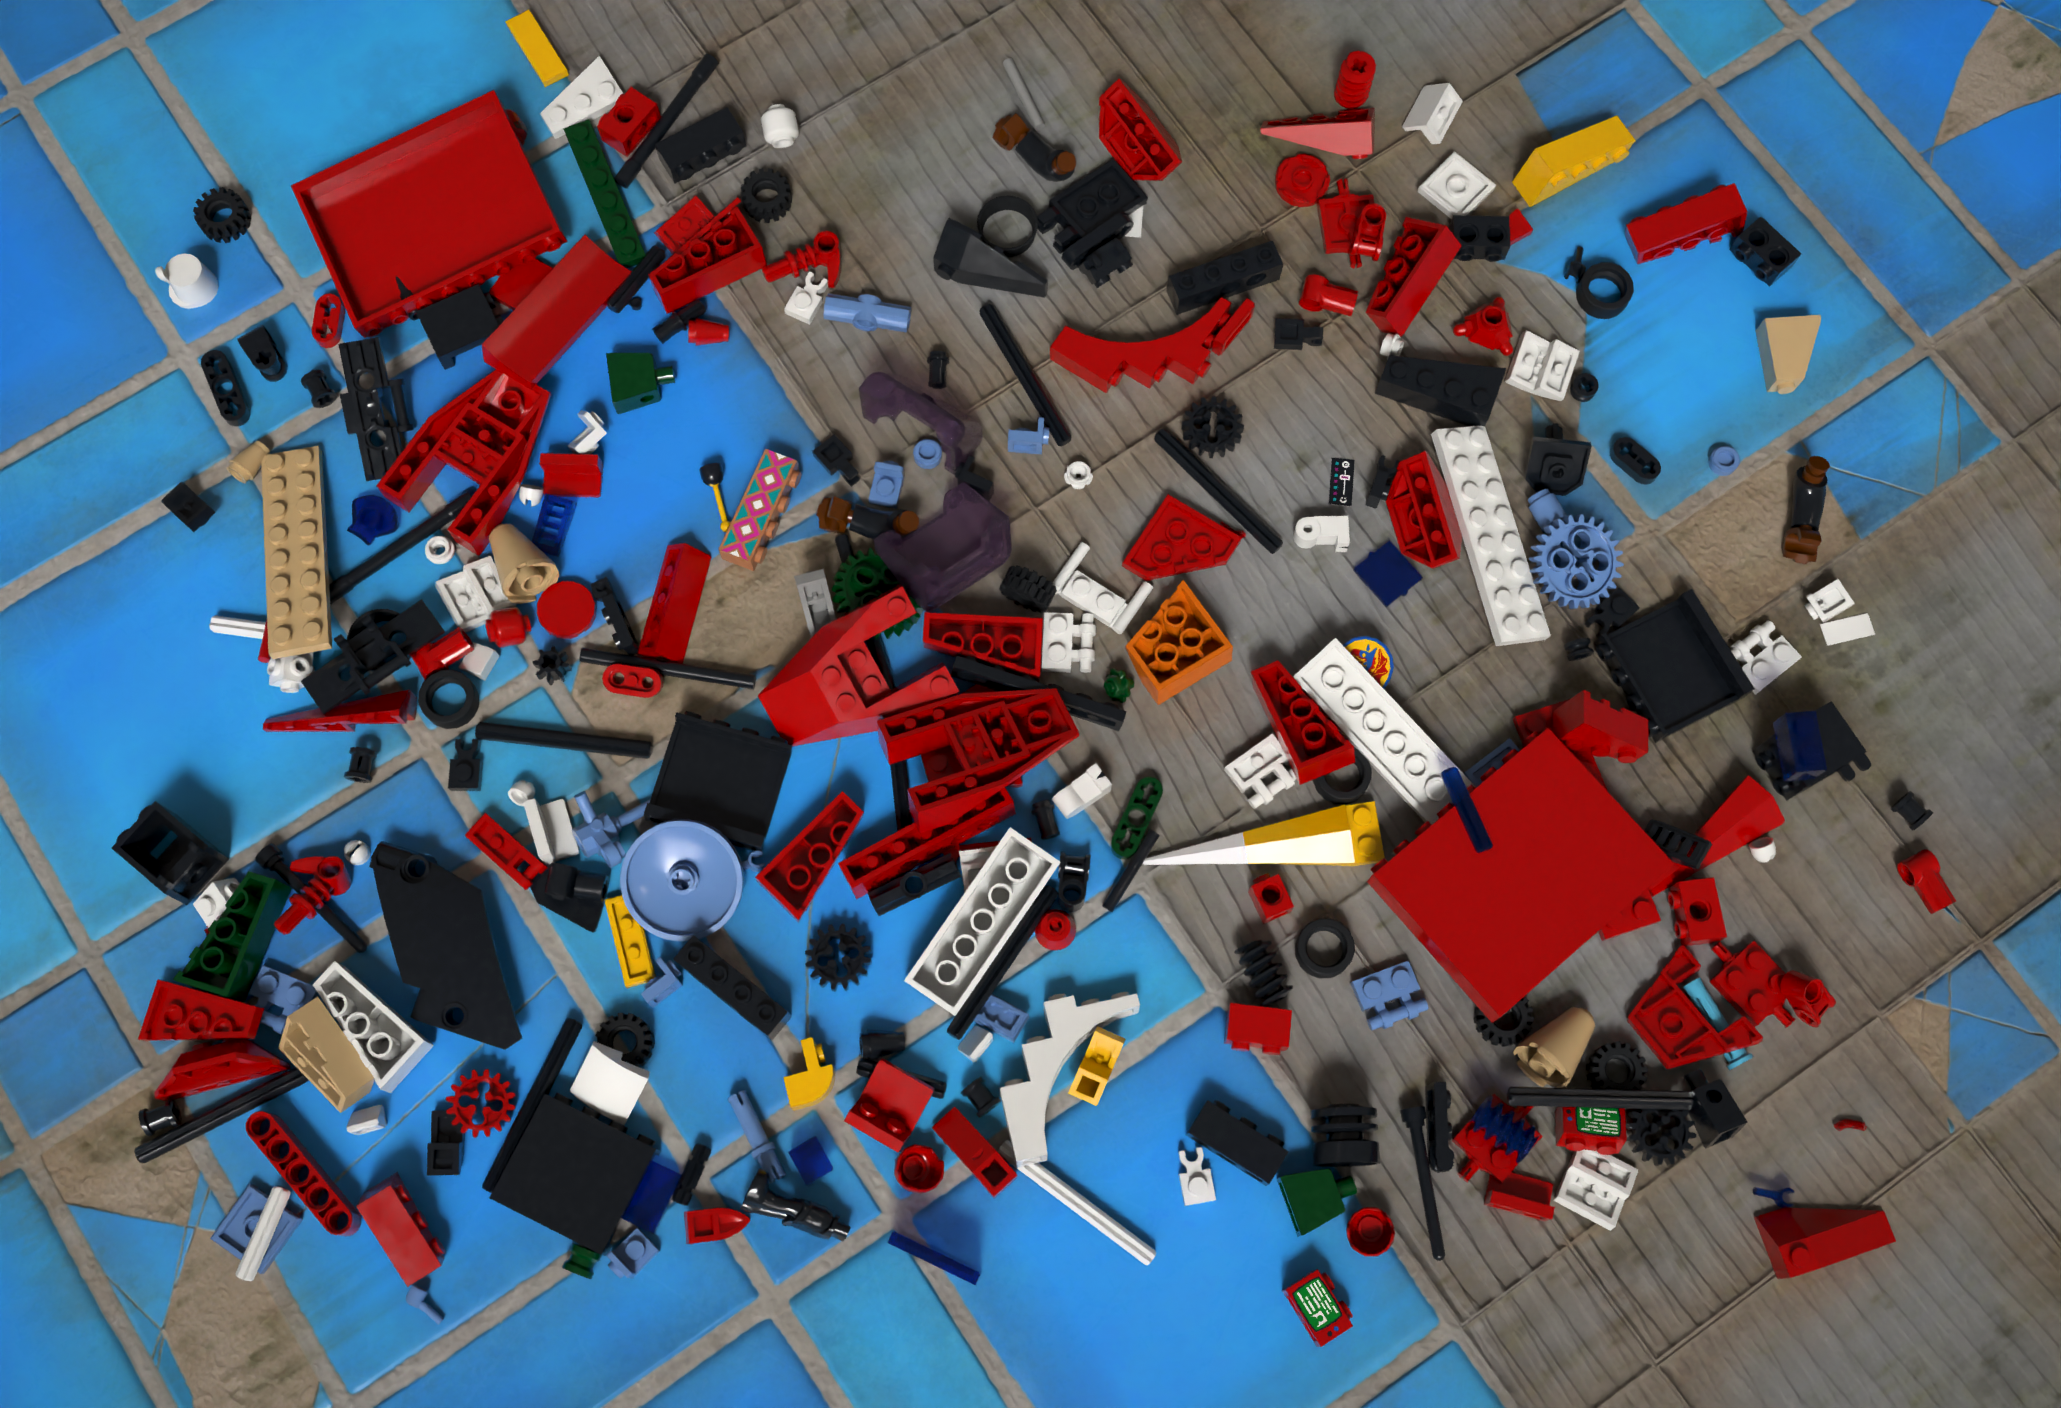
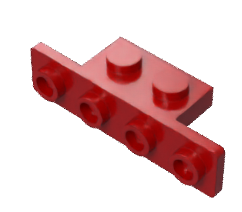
(688, 223)

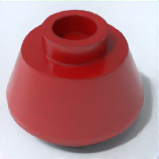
(1059, 937)

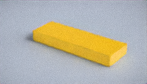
(537, 48)
(630, 944)

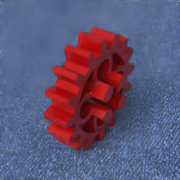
(470, 1088)

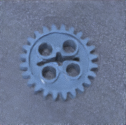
(1558, 579)

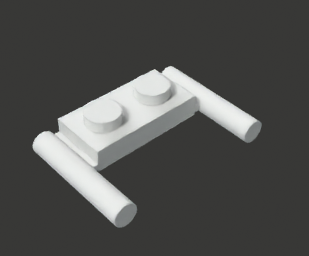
(1095, 598)

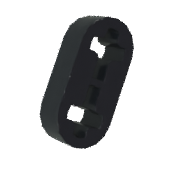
(1635, 460)

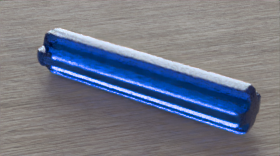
(1466, 809)

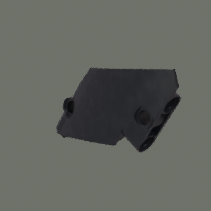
(444, 946)

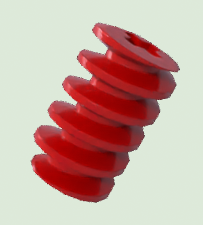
(1355, 79)

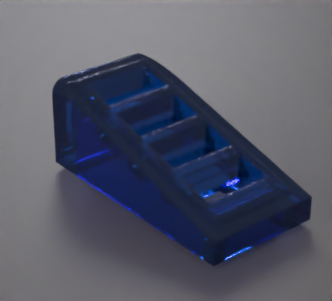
(566, 519)

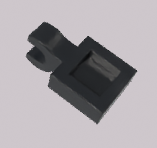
(1292, 333)
(836, 457)
(1379, 487)

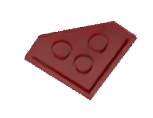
(1179, 543)

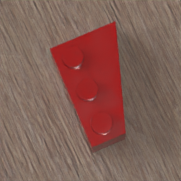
(1601, 729)
(401, 1229)

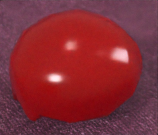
(918, 1169)
(1370, 1231)

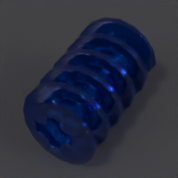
(1504, 1128)

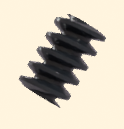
(1264, 972)

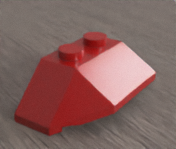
(1136, 135)
(1423, 513)
(218, 1067)

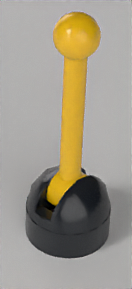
(712, 475)

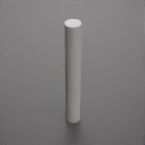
(1023, 94)

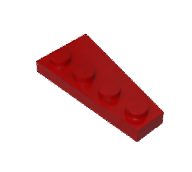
(196, 1015)

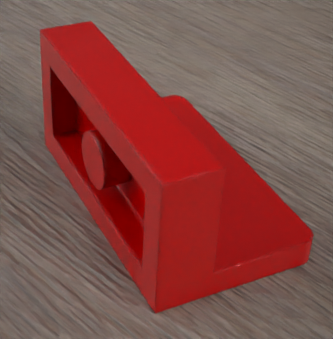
(572, 475)
(1521, 1196)

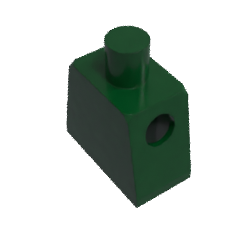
(636, 380)
(1314, 1197)

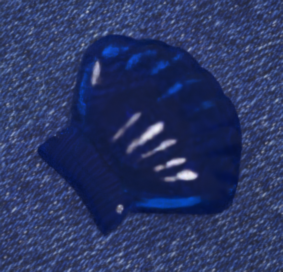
(372, 518)

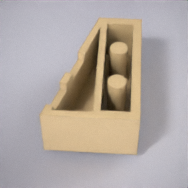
(325, 1055)

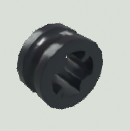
(1586, 380)
(1578, 649)

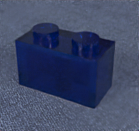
(1800, 746)

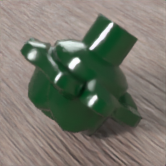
(1118, 685)

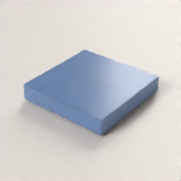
(241, 1221)

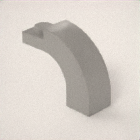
(815, 599)

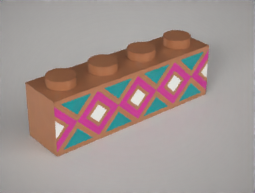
(760, 509)

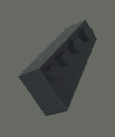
(1442, 388)

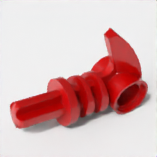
(810, 256)
(329, 879)

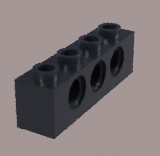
(1224, 277)
(732, 987)

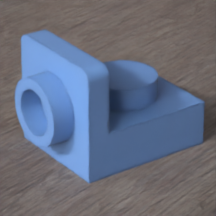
(1027, 441)
(887, 484)
(662, 987)
(632, 1255)

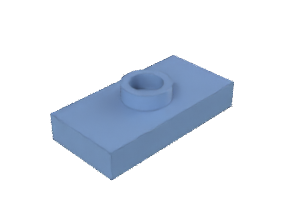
(1002, 1018)

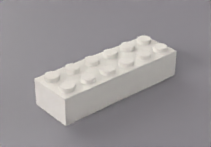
(982, 921)

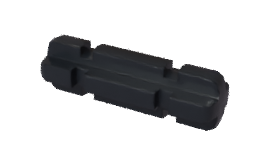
(691, 1174)

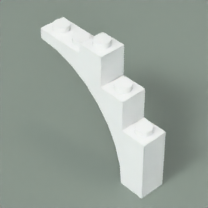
(1043, 1058)

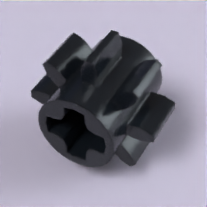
(552, 674)

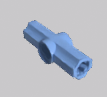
(867, 312)

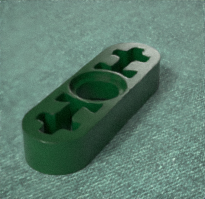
(1138, 795)

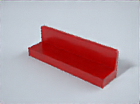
(675, 603)

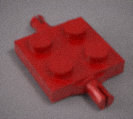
(1338, 220)
(1751, 983)
(1483, 1154)

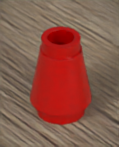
(707, 332)

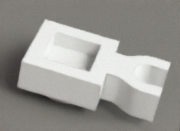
(806, 302)
(1195, 1183)

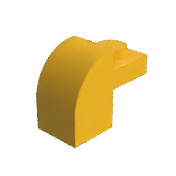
(1096, 1066)
(812, 1085)

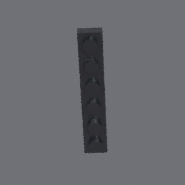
(999, 679)

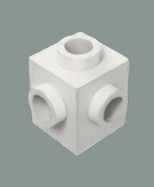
(290, 671)

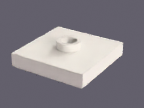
(1456, 187)

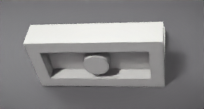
(1433, 111)
(551, 830)

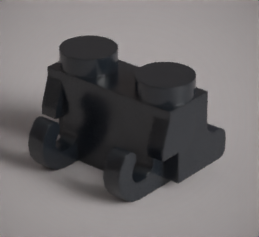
(1104, 261)

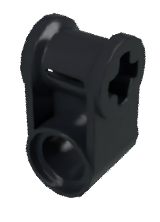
(263, 353)
(1073, 876)

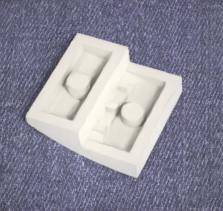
(1542, 366)
(473, 594)
(609, 1083)
(1596, 1186)

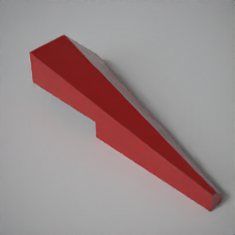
(382, 709)
(1737, 821)

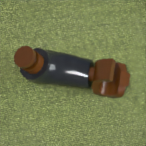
(1042, 158)
(1807, 508)
(868, 522)

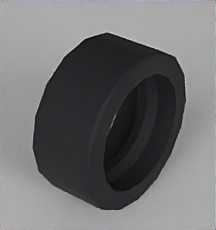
(1613, 273)
(440, 679)
(1350, 796)
(1341, 932)

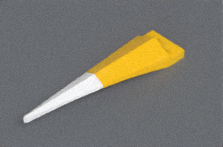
(1327, 837)

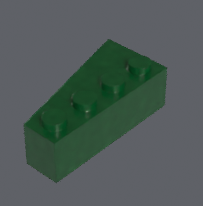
(238, 940)

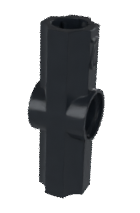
(896, 892)

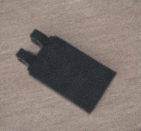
(1090, 204)

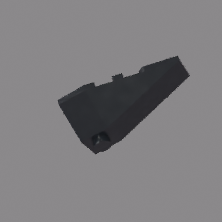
(972, 262)

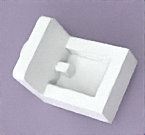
(587, 440)
(1828, 601)
(213, 900)

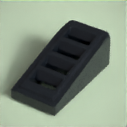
(1661, 832)

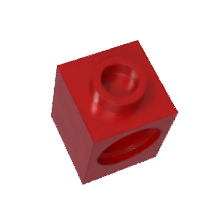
(1266, 910)

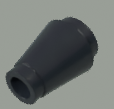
(880, 1043)

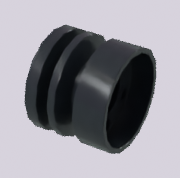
(1345, 1136)

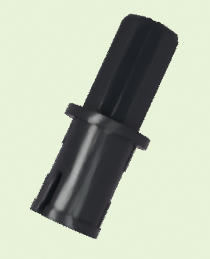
(678, 321)

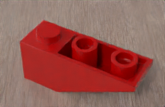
(975, 1152)

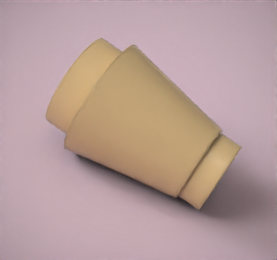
(248, 462)

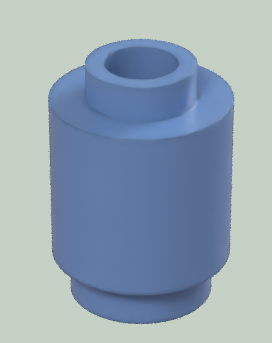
(1545, 508)

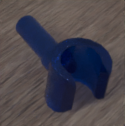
(1777, 1195)

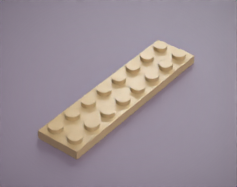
(296, 553)

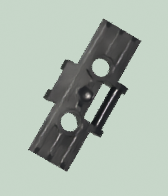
(364, 409)
(369, 650)

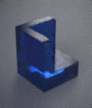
(811, 1160)

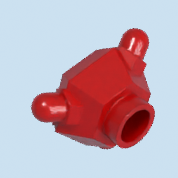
(1488, 327)

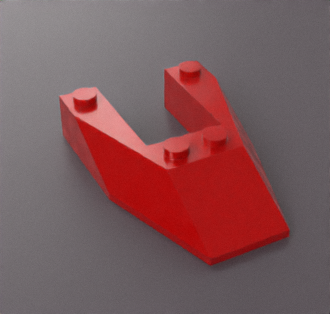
(483, 436)
(836, 685)
(993, 739)

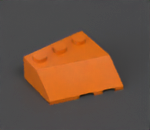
(1178, 646)

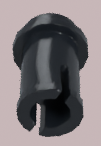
(937, 369)
(1045, 818)

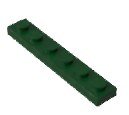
(605, 193)

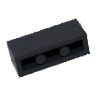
(701, 145)
(1238, 1142)

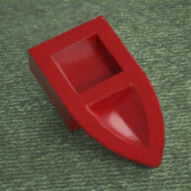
(713, 1224)

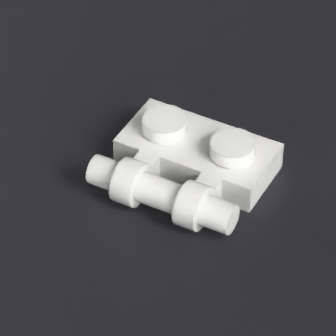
(1057, 642)
(1769, 663)
(1258, 763)

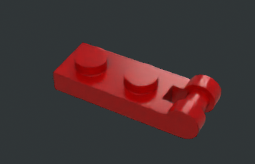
(505, 850)

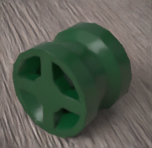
(581, 1261)

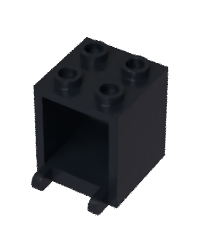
(1839, 749)
(182, 866)

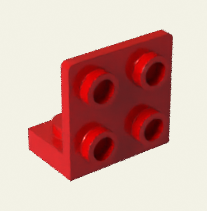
(890, 1105)

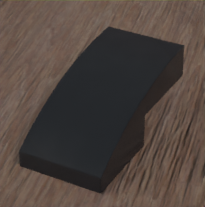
(446, 1145)

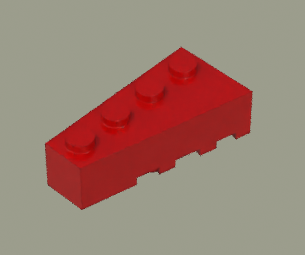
(709, 263)
(1412, 274)
(1303, 731)
(807, 860)

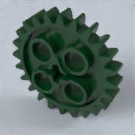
(853, 593)

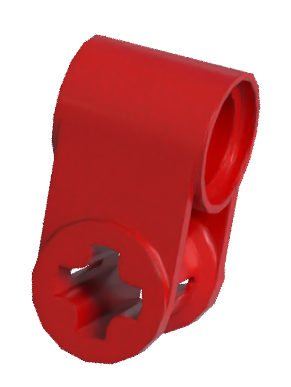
(1369, 236)
(1806, 996)

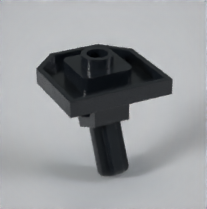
(1556, 462)

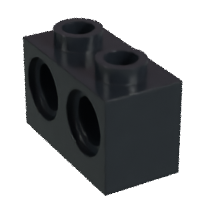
(1477, 231)
(1769, 247)

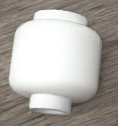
(779, 126)

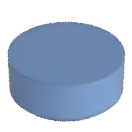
(927, 454)
(1724, 460)

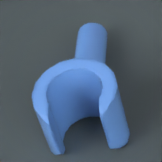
(747, 864)
(416, 1297)

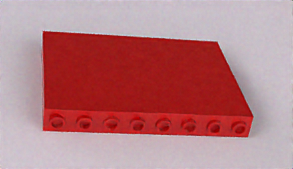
(431, 208)
(1550, 882)

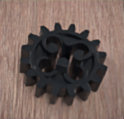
(1223, 438)
(829, 972)
(1659, 1148)

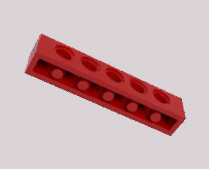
(910, 849)

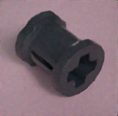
(318, 388)
(360, 773)
(1911, 810)
(980, 1097)
(160, 1117)

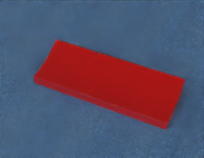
(554, 314)

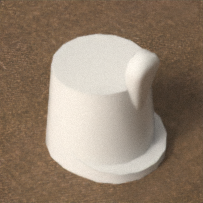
(189, 281)

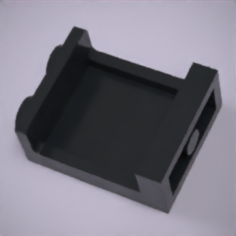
(459, 323)

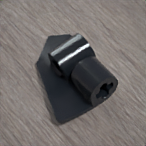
(572, 893)

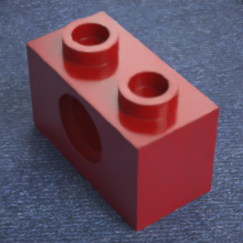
(627, 135)
(1703, 896)

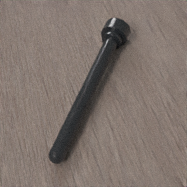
(271, 858)
(1414, 1120)

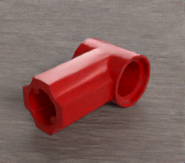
(1320, 295)
(443, 653)
(1923, 874)

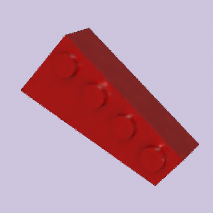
(1687, 224)
(990, 639)

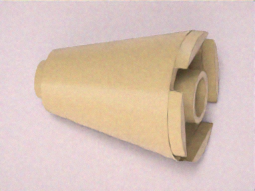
(520, 564)
(1556, 1048)

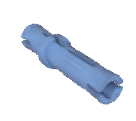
(762, 1148)

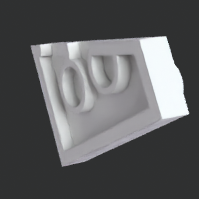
(585, 98)

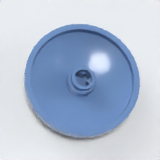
(682, 880)

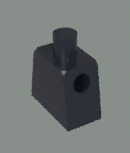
(1713, 1110)

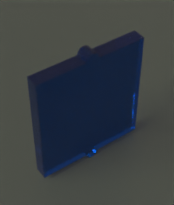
(1387, 574)

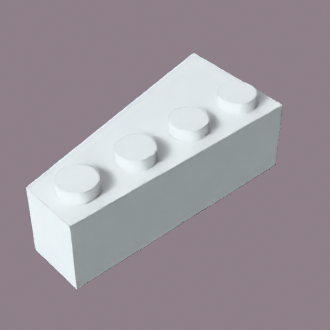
(379, 1034)

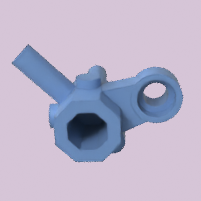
(600, 832)

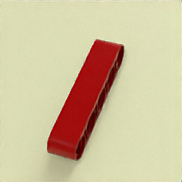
(289, 1168)

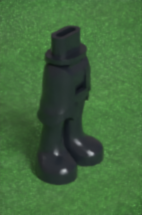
(794, 1212)

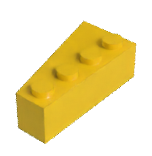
(1572, 159)

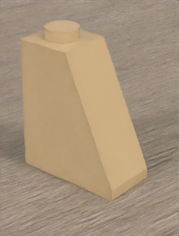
(1786, 350)

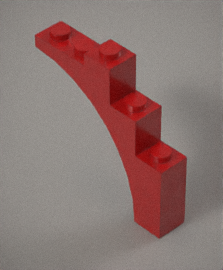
(1105, 361)

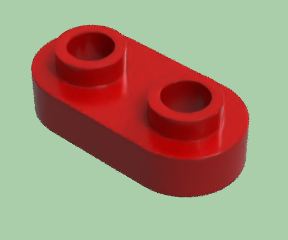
(633, 680)

